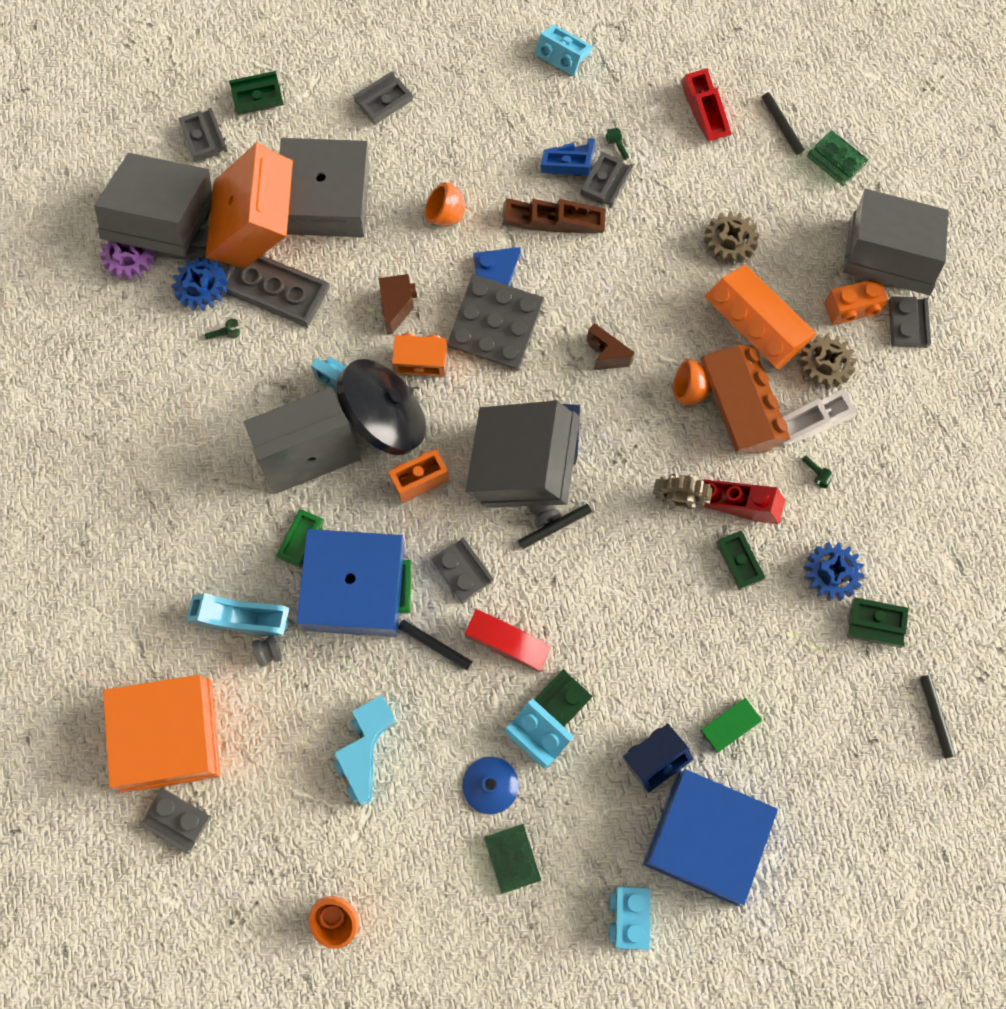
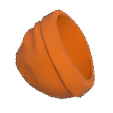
(445, 205)
(691, 383)
(333, 922)

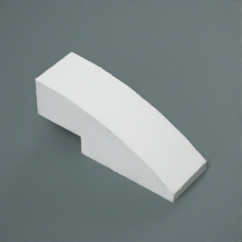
(819, 416)

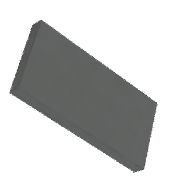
(278, 289)

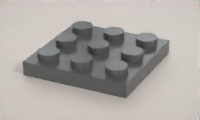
(495, 322)

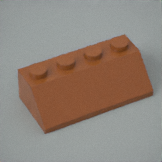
(745, 399)

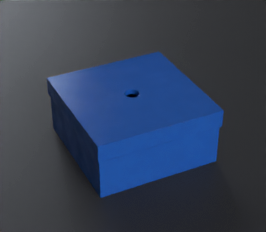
(351, 583)
(710, 837)

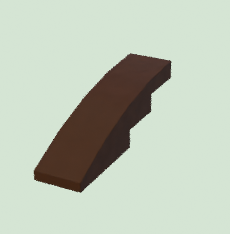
(554, 217)

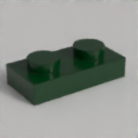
(740, 560)

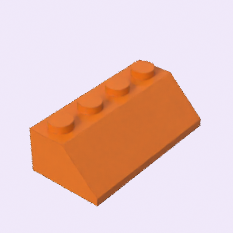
(760, 316)

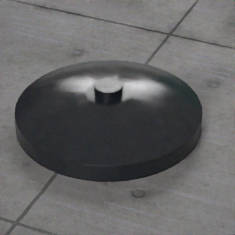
(381, 407)

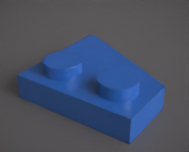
(569, 159)
(497, 264)

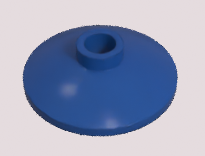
(493, 800)

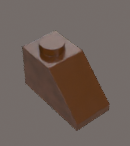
(396, 299)

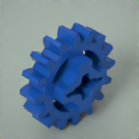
(187, 286)
(843, 564)

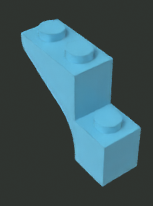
(239, 616)
(357, 759)

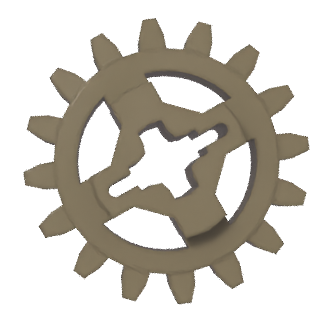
(731, 237)
(827, 352)
(682, 491)

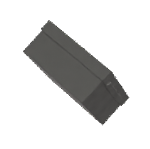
(327, 186)
(154, 204)
(897, 242)
(302, 440)
(523, 455)

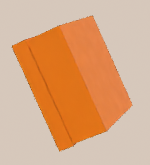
(249, 207)
(161, 733)

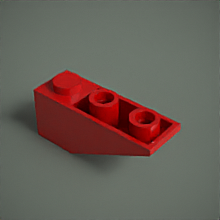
(747, 501)

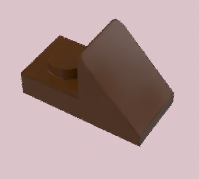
(613, 353)

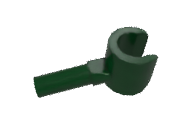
(614, 136)
(225, 331)
(823, 474)

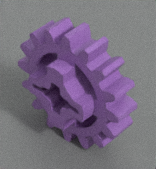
(126, 259)

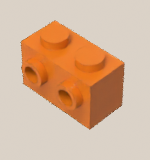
(855, 301)
(419, 355)
(419, 475)

